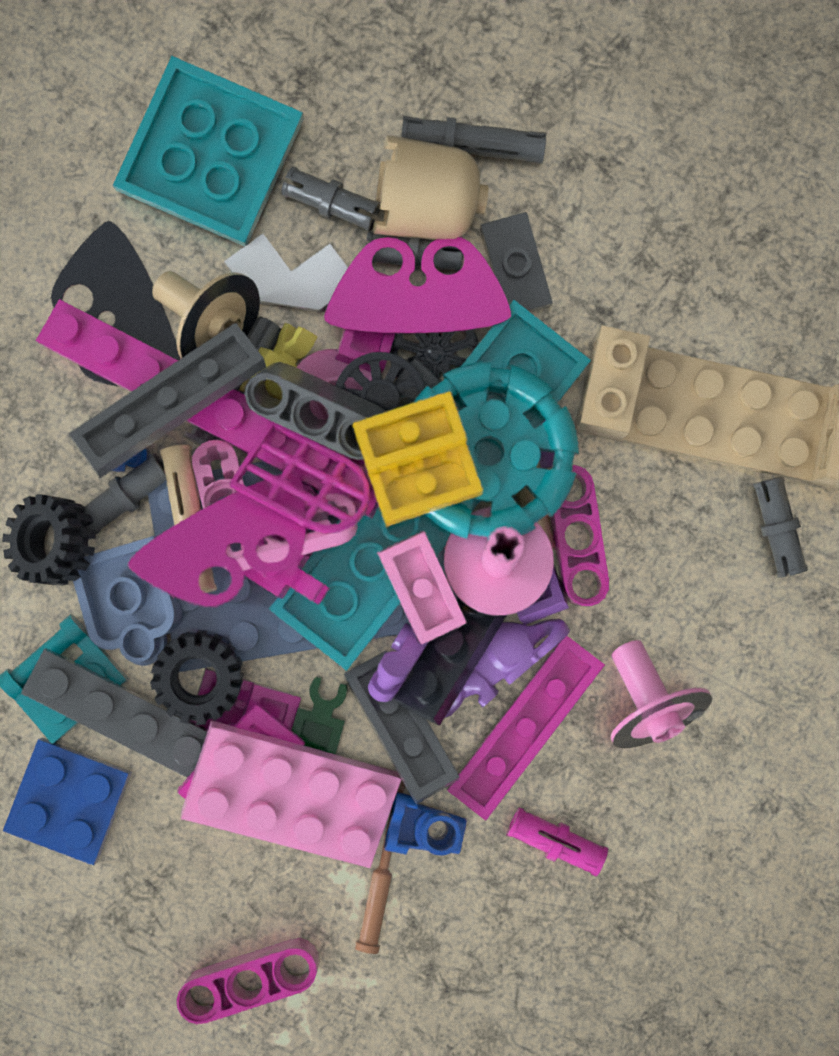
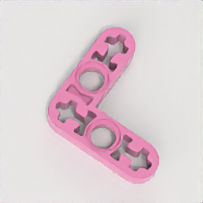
(273, 550)

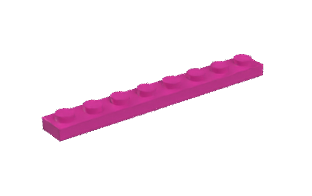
(229, 418)

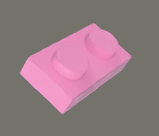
(421, 587)

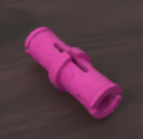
(587, 856)

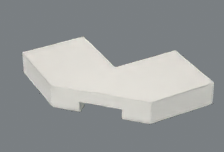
(304, 288)

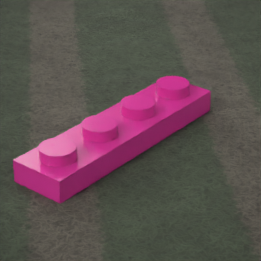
(525, 727)

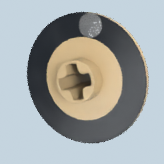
(208, 310)

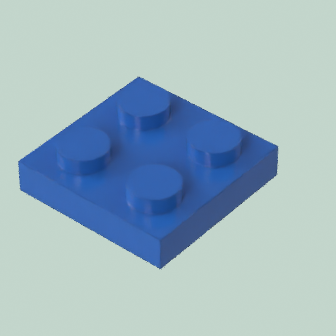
(67, 801)

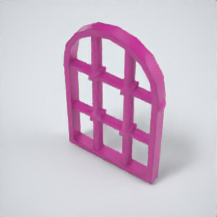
(283, 482)

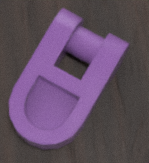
(396, 665)

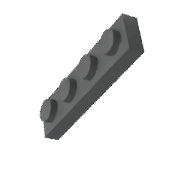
(167, 400)
(115, 712)

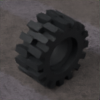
(29, 535)
(176, 698)

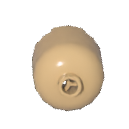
(428, 190)

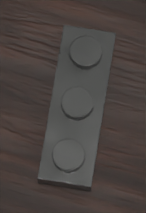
(404, 736)

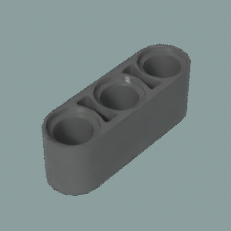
(294, 408)

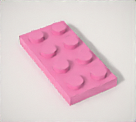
(290, 794)

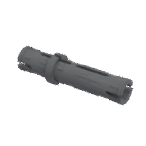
(477, 139)

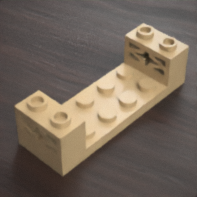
(709, 410)

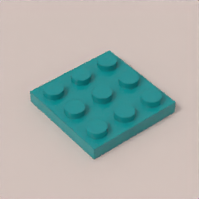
(208, 151)

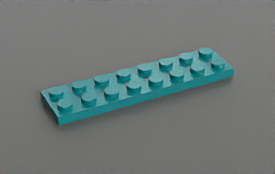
(359, 586)

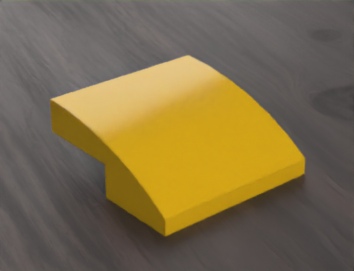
(418, 458)

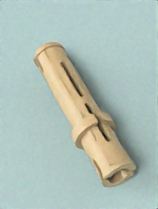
(184, 494)

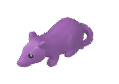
(509, 657)

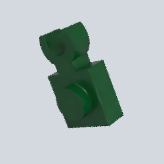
(318, 725)

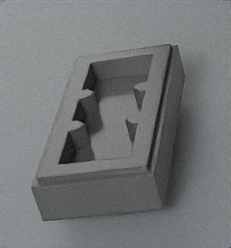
(516, 261)

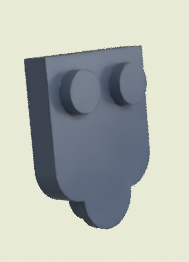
(124, 608)

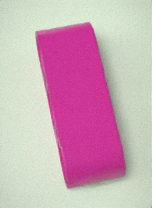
(593, 556)
(231, 997)

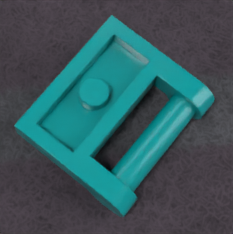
(72, 631)

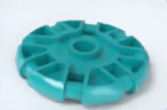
(519, 445)

